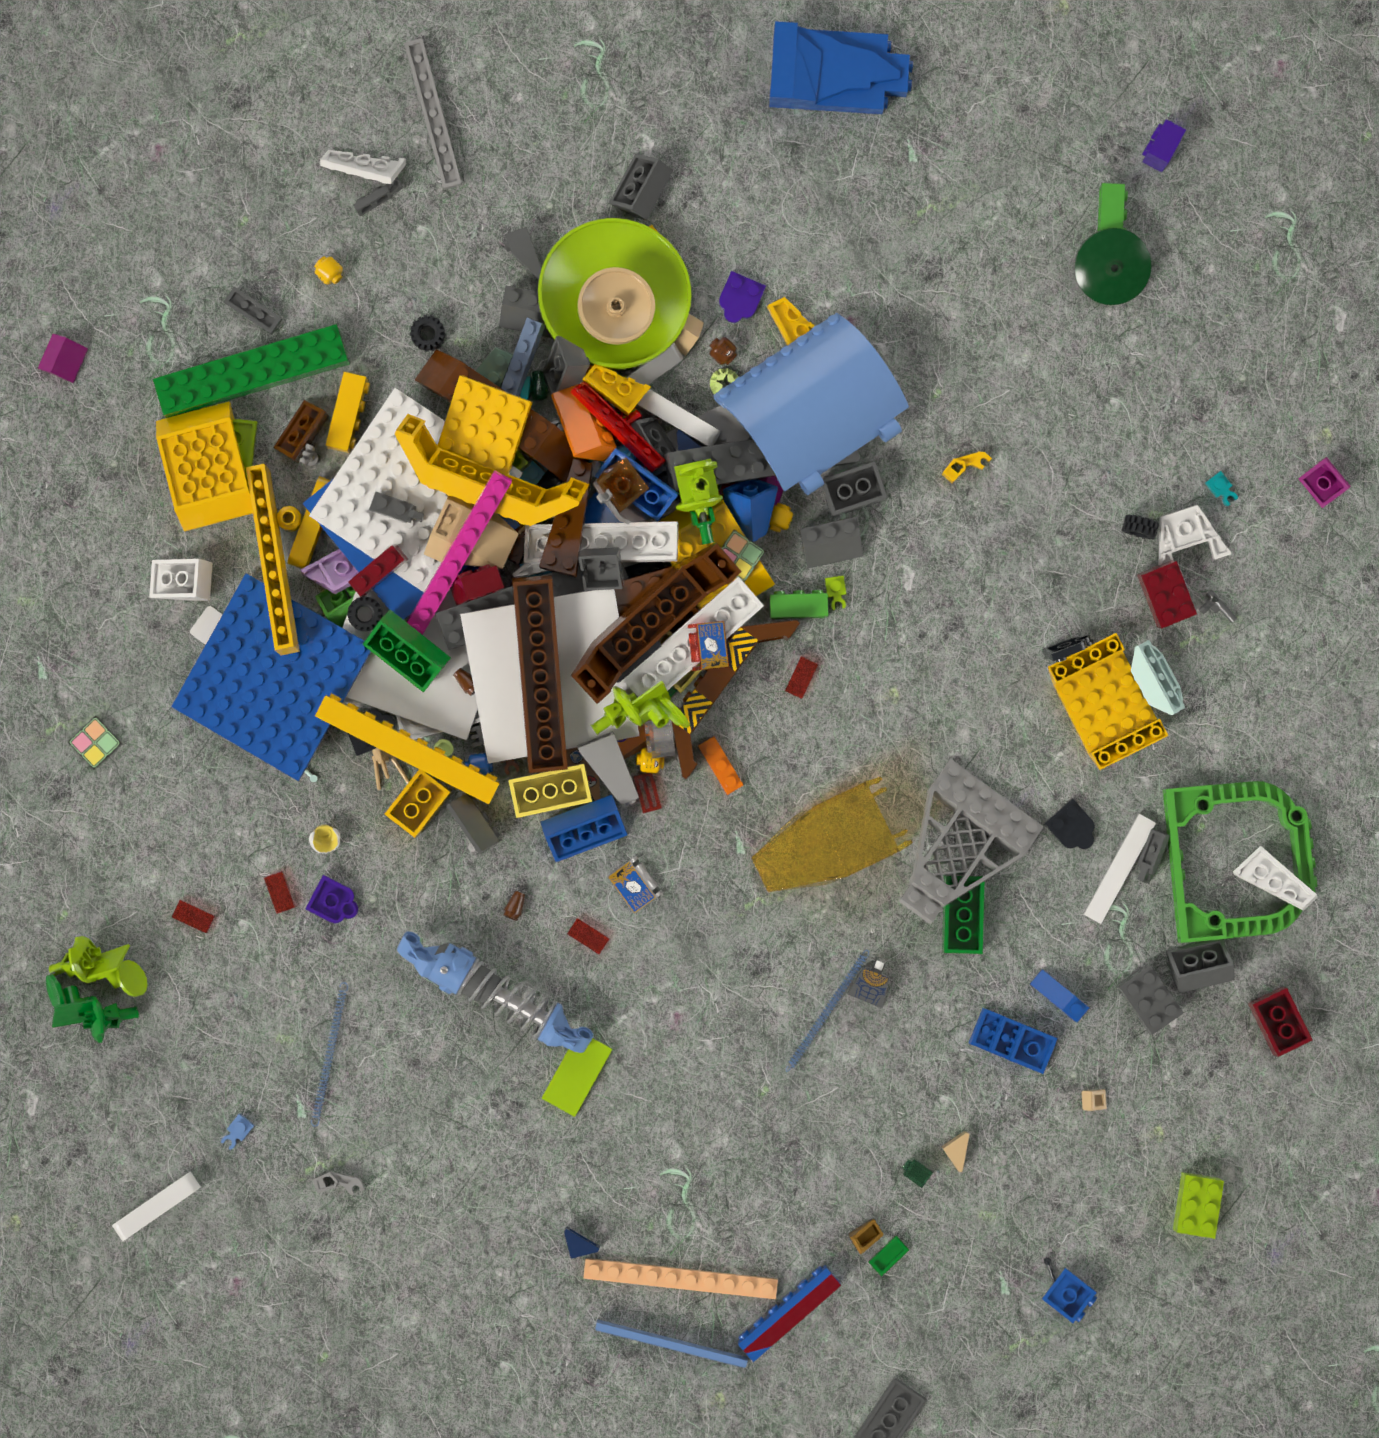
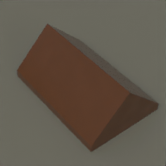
(301, 430)

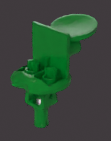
(72, 1009)

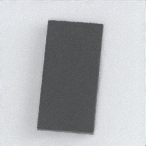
(892, 1412)

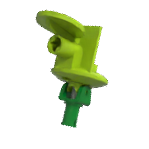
(698, 494)

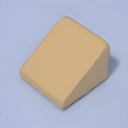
(1094, 1100)

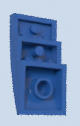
(1013, 1040)

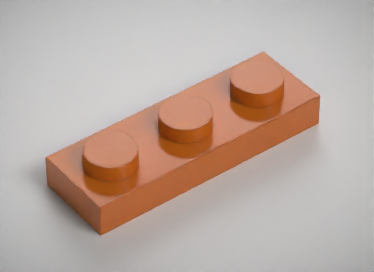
(720, 765)

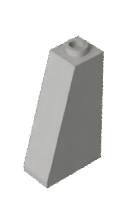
(609, 764)

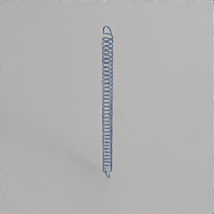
(827, 1008)
(329, 1055)

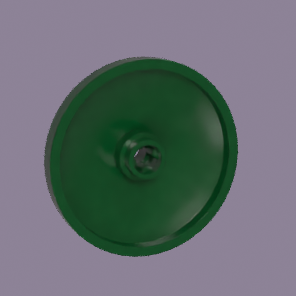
(1102, 251)

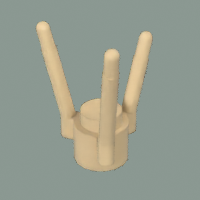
(381, 758)

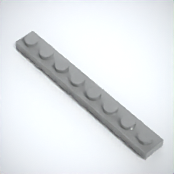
(433, 114)

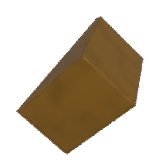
(866, 1235)

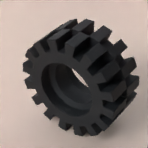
(427, 344)
(1140, 526)
(356, 605)

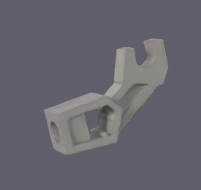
(340, 1179)

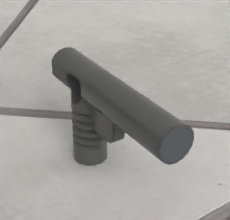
(1217, 606)

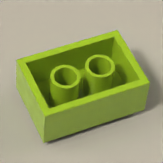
(1198, 1205)

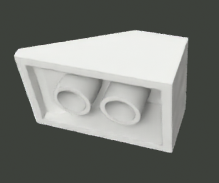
(181, 579)

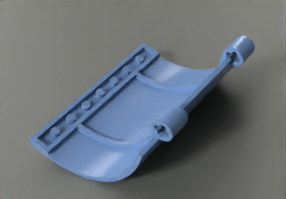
(816, 402)

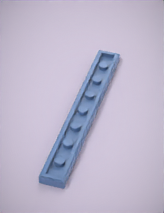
(671, 1343)

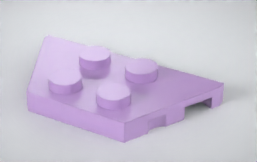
(331, 572)

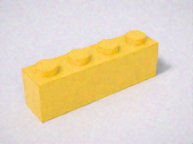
(347, 412)

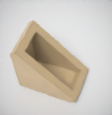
(689, 334)
(957, 1149)

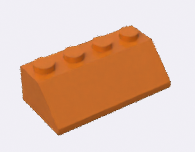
(584, 432)

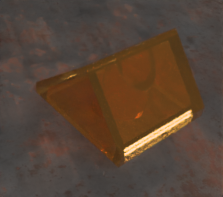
(623, 483)

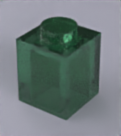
(916, 1171)

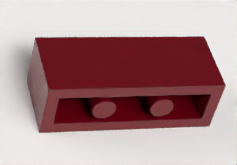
(378, 570)

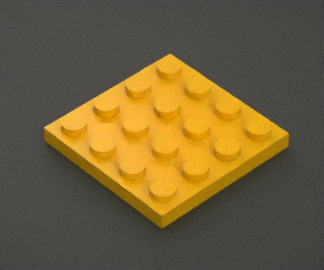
(484, 424)

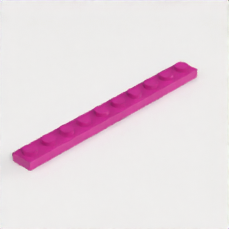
(459, 551)

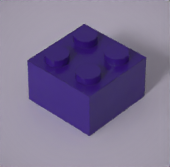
(1161, 149)

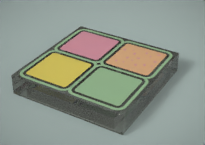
(743, 553)
(95, 742)

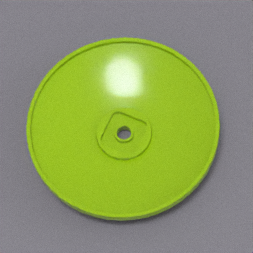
(609, 245)

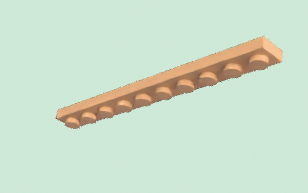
(680, 1278)

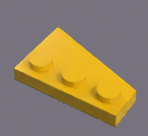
(789, 320)
(618, 390)

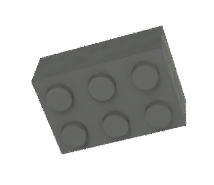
(853, 489)
(1149, 999)

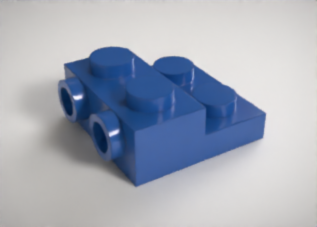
(1070, 1296)

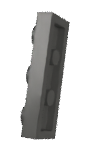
(253, 310)

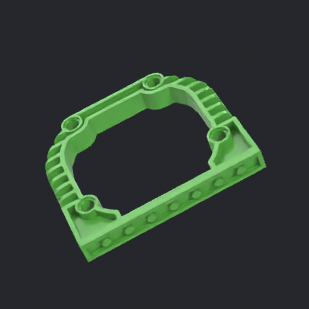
(1181, 806)

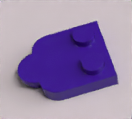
(740, 297)
(332, 901)

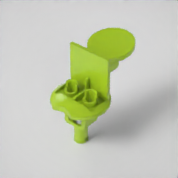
(652, 705)
(91, 965)

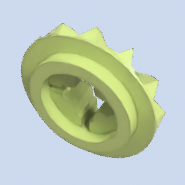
(719, 376)

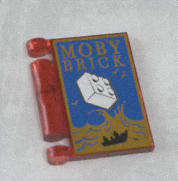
(708, 645)

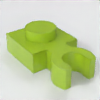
(836, 588)

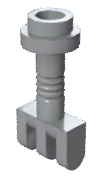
(309, 457)

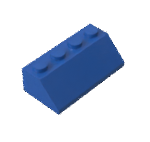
(656, 498)
(583, 828)

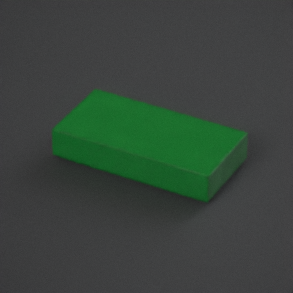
(888, 1255)

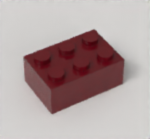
(476, 584)
(1167, 594)
(1280, 1021)

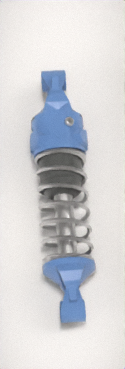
(460, 972)

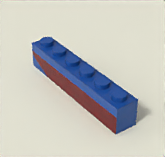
(788, 1313)

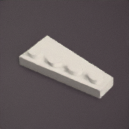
(364, 166)
(1270, 875)

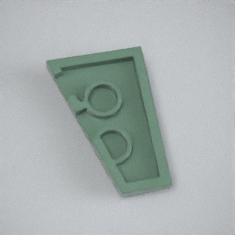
(495, 366)

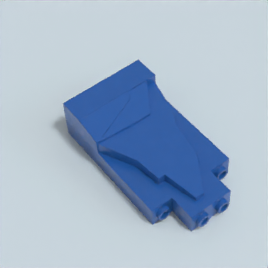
(835, 70)

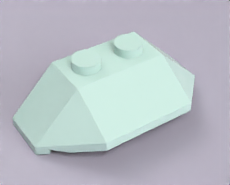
(1156, 679)

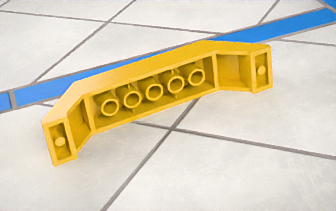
(467, 478)

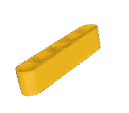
(307, 535)

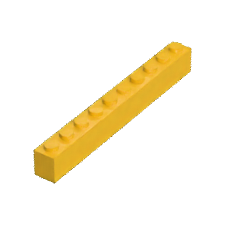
(272, 559)
(407, 749)

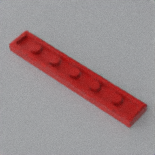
(618, 426)

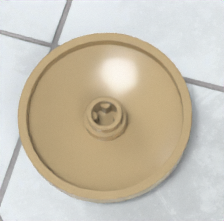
(616, 305)

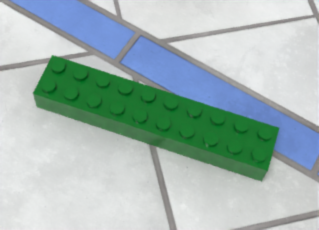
(251, 371)

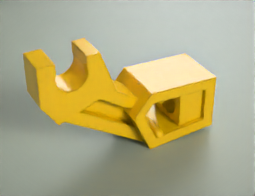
(965, 461)

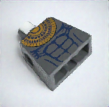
(870, 985)

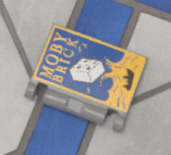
(634, 885)

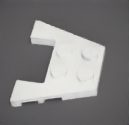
(1185, 530)

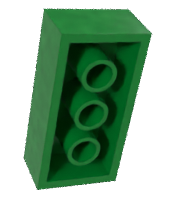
(406, 650)
(964, 920)

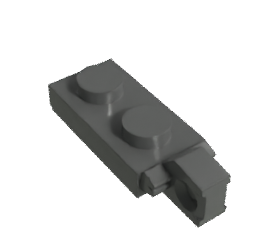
(377, 197)
(395, 508)
(1152, 855)

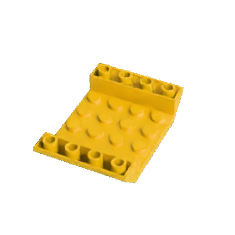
(204, 466)
(690, 543)
(1105, 702)

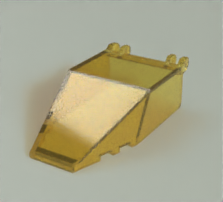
(828, 842)

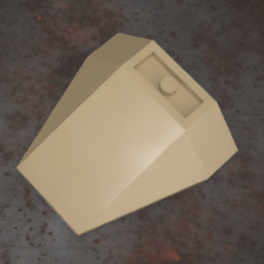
(492, 546)

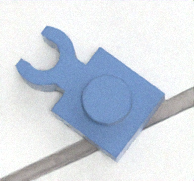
(239, 1129)

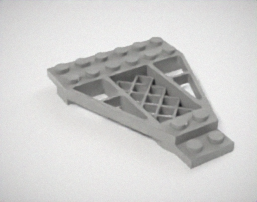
(991, 817)

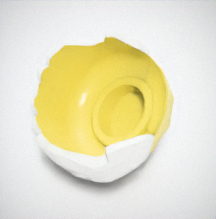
(324, 839)

